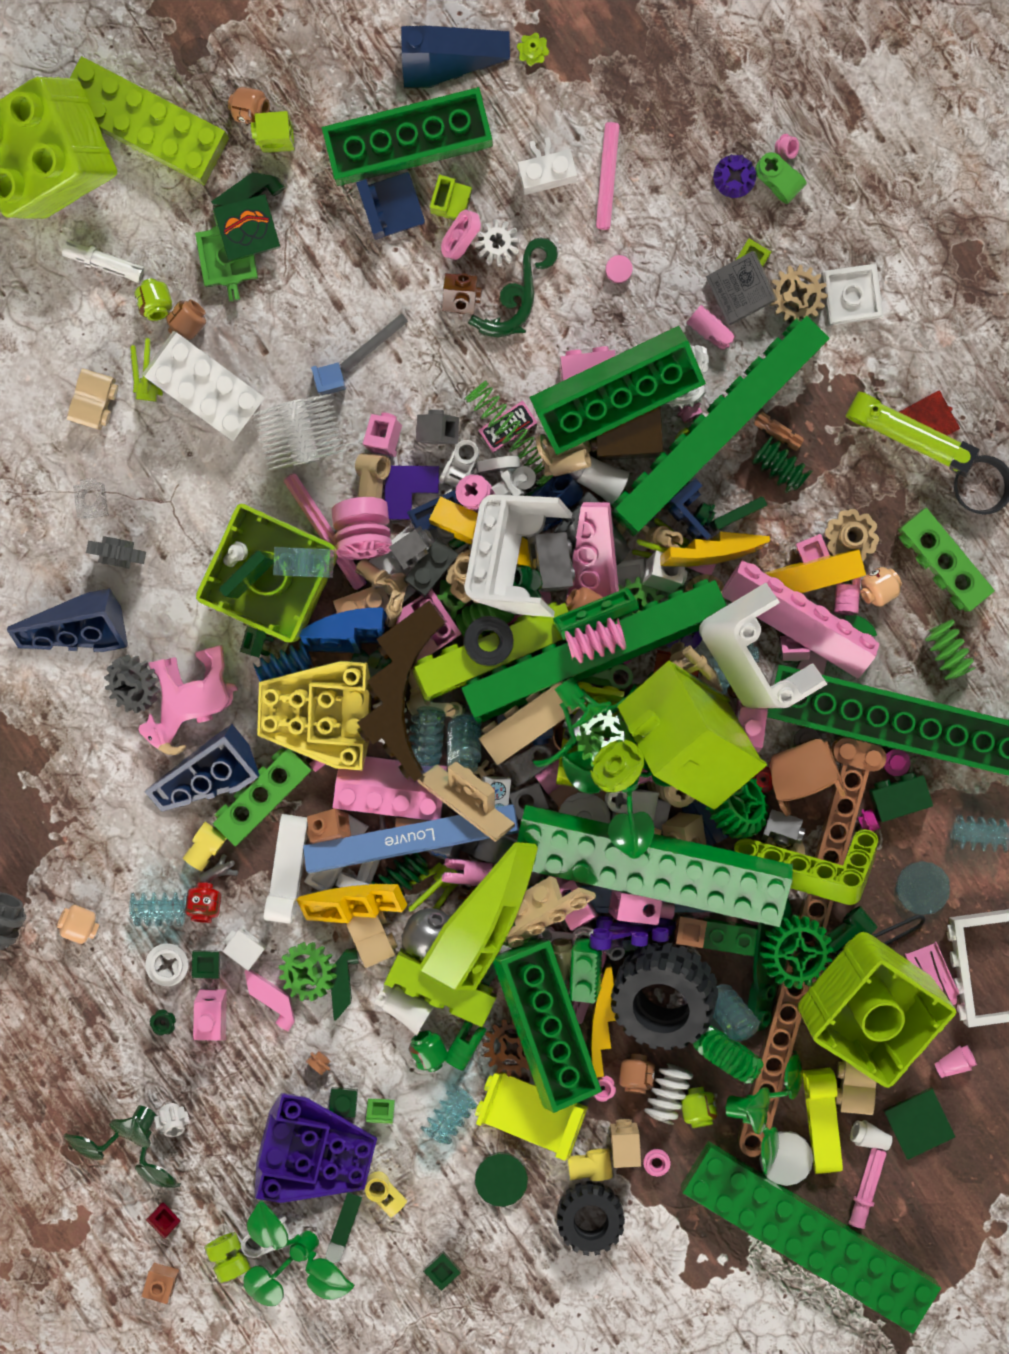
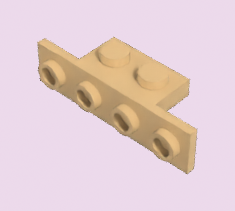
(468, 797)
(542, 907)

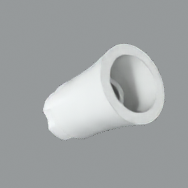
(602, 479)
(407, 1009)

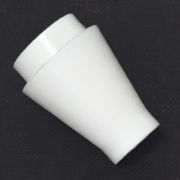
(868, 1135)

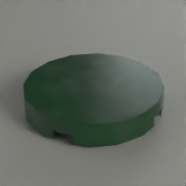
(501, 1179)

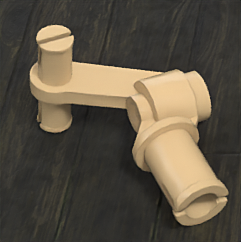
(658, 535)
(392, 584)
(690, 660)
(416, 700)

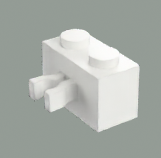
(546, 170)

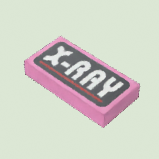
(521, 413)

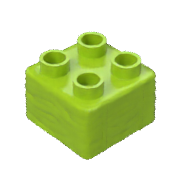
(49, 148)
(273, 602)
(875, 1009)

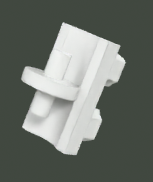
(515, 482)

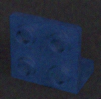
(391, 205)
(680, 512)

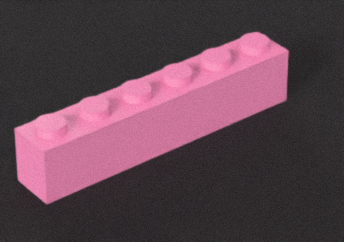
(806, 622)

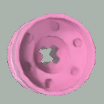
(361, 528)

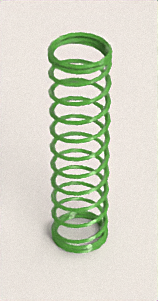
(475, 394)

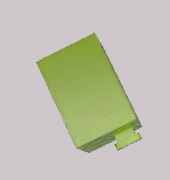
(690, 735)

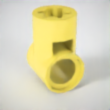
(206, 843)
(594, 1165)
(394, 1203)

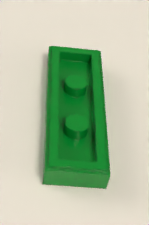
(599, 610)

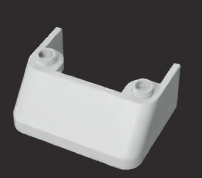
(496, 548)
(727, 638)

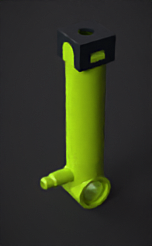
(873, 414)

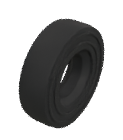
(494, 624)

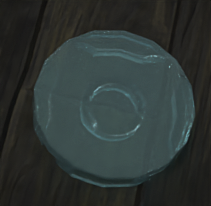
(923, 887)

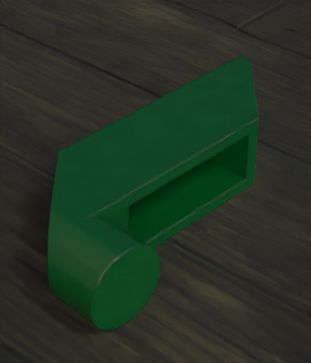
(250, 187)
(341, 990)
(343, 1227)

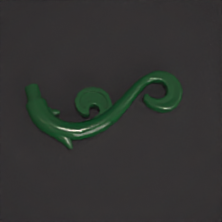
(526, 293)

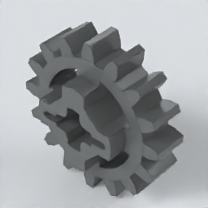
(116, 552)
(132, 683)

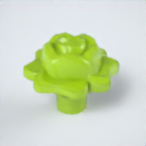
(532, 49)

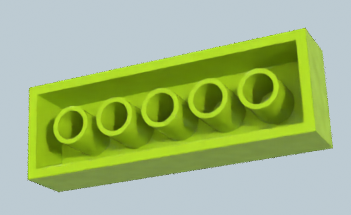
(151, 122)
(456, 667)

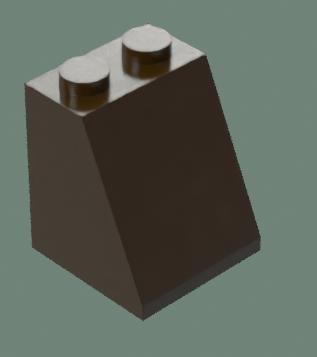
(632, 439)

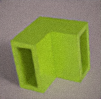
(449, 198)

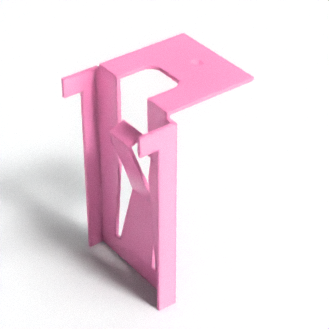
(924, 958)

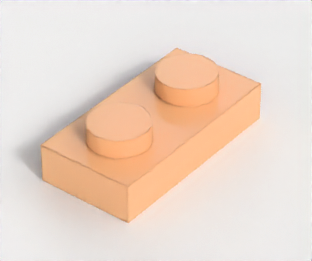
(363, 599)

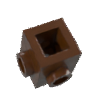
(460, 293)

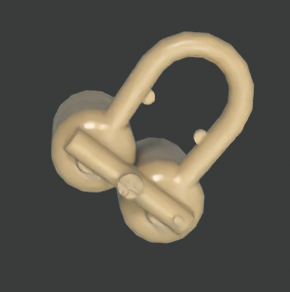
(566, 462)

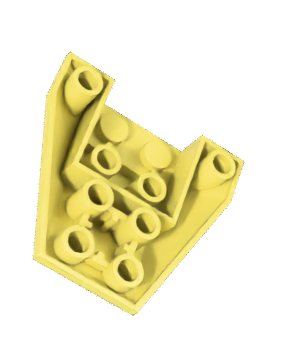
(318, 712)

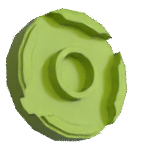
(617, 766)

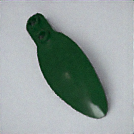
(764, 987)

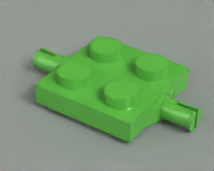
(215, 264)

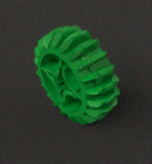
(742, 812)
(800, 973)
(729, 1055)

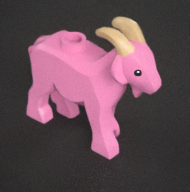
(188, 700)

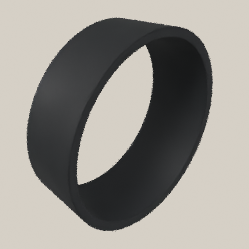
(1004, 470)

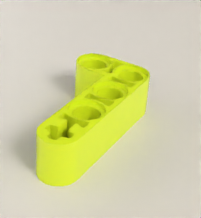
(820, 1096)

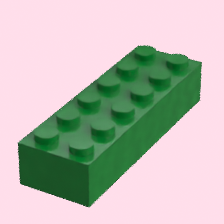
(407, 136)
(618, 390)
(546, 1024)

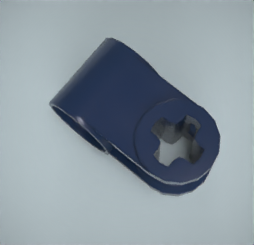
(561, 487)

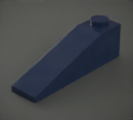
(446, 53)
(84, 621)
(213, 769)

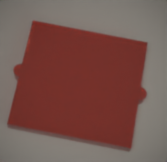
(933, 413)

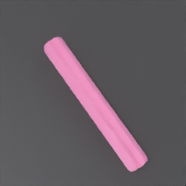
(607, 175)

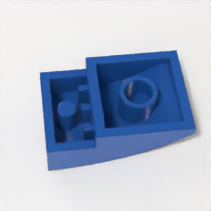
(345, 631)

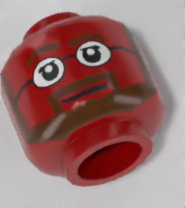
(203, 903)

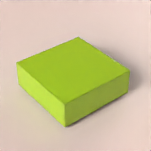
(761, 252)

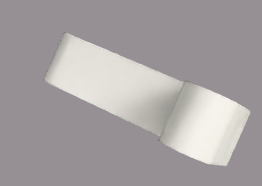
(287, 870)

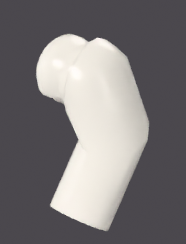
(235, 553)

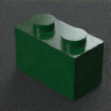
(900, 797)

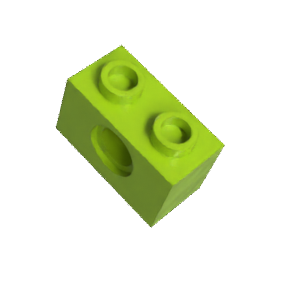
(273, 132)

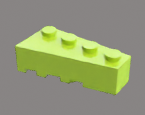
(466, 1004)

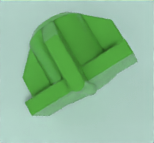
(448, 600)

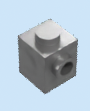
(437, 428)

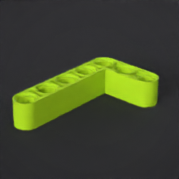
(820, 877)

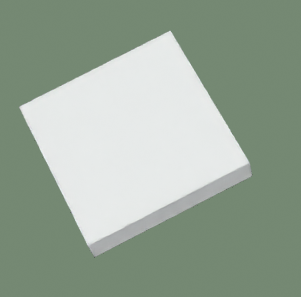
(852, 294)

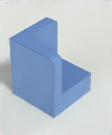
(328, 379)

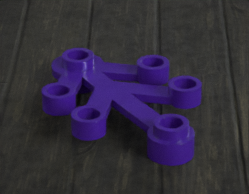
(602, 937)

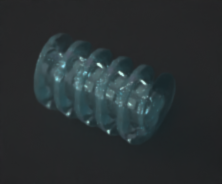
(428, 735)
(464, 741)
(980, 832)
(157, 910)
(734, 1015)
(450, 1116)

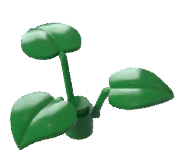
(574, 697)
(627, 832)
(754, 1109)
(268, 1231)

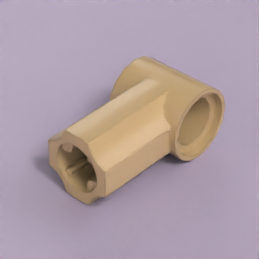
(372, 472)

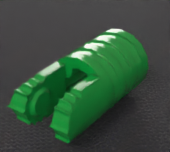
(463, 1050)

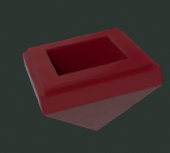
(163, 1220)

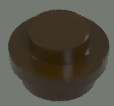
(805, 735)

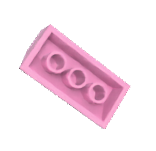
(385, 791)

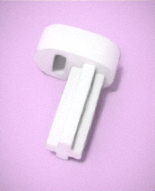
(364, 875)

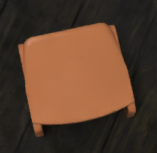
(804, 772)

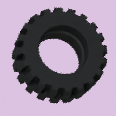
(654, 1023)

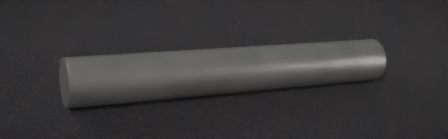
(374, 342)

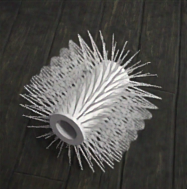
(298, 431)

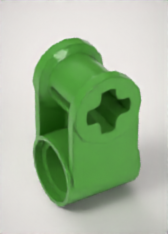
(781, 179)

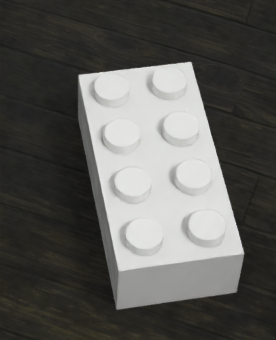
(203, 385)

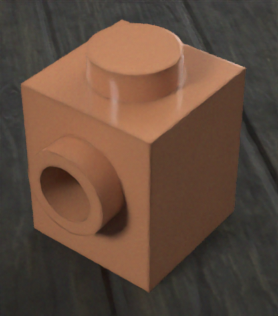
(328, 826)

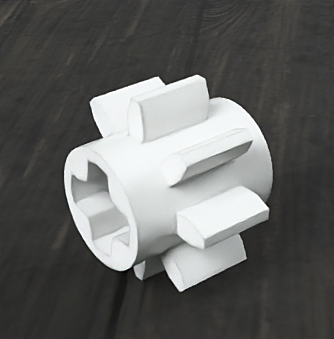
(171, 1120)

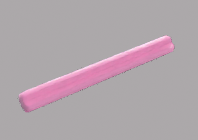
(322, 527)

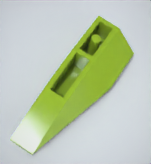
(481, 923)

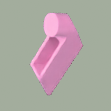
(272, 997)

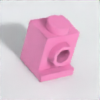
(375, 431)

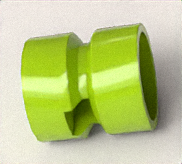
(228, 1266)

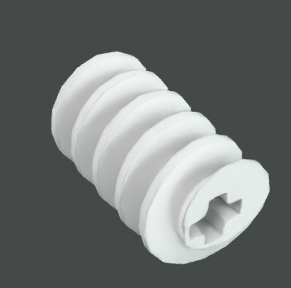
(669, 1093)

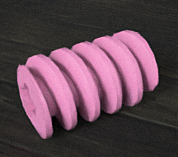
(472, 491)
(596, 640)

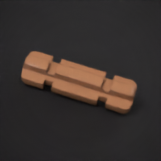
(778, 431)

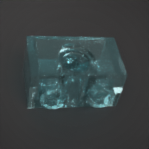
(303, 562)

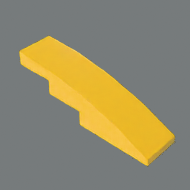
(462, 523)
(721, 548)
(821, 571)
(344, 903)
(601, 1016)

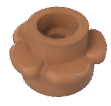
(319, 1062)

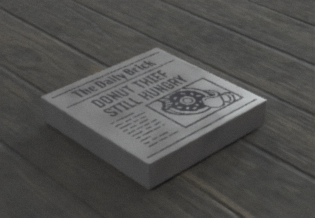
(741, 288)

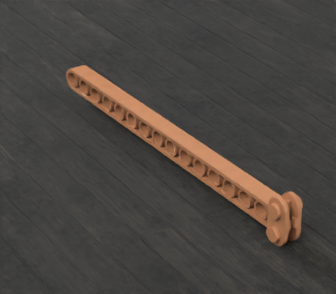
(856, 758)

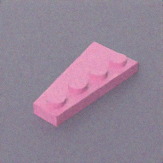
(595, 550)

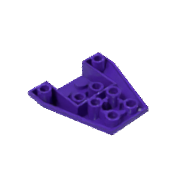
(310, 1152)

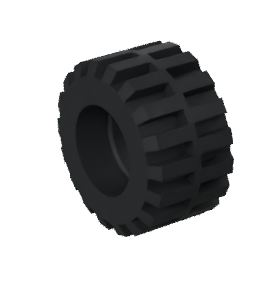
(590, 1240)

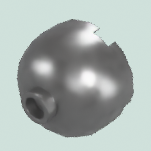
(422, 930)

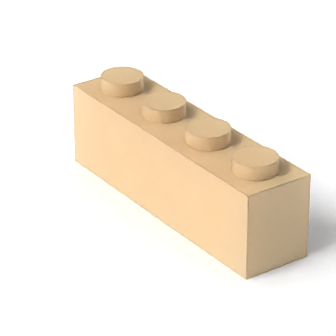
(523, 724)

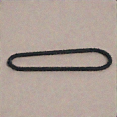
(897, 926)

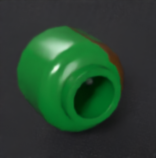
(427, 1051)

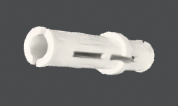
(93, 258)

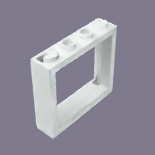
(960, 961)

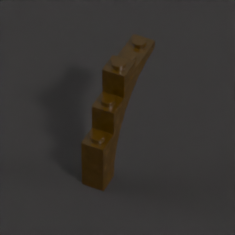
(389, 685)

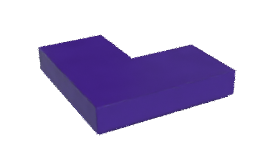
(403, 482)

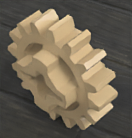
(801, 307)

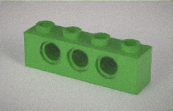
(977, 586)
(236, 829)

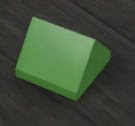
(380, 1111)

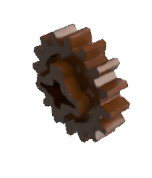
(502, 1054)

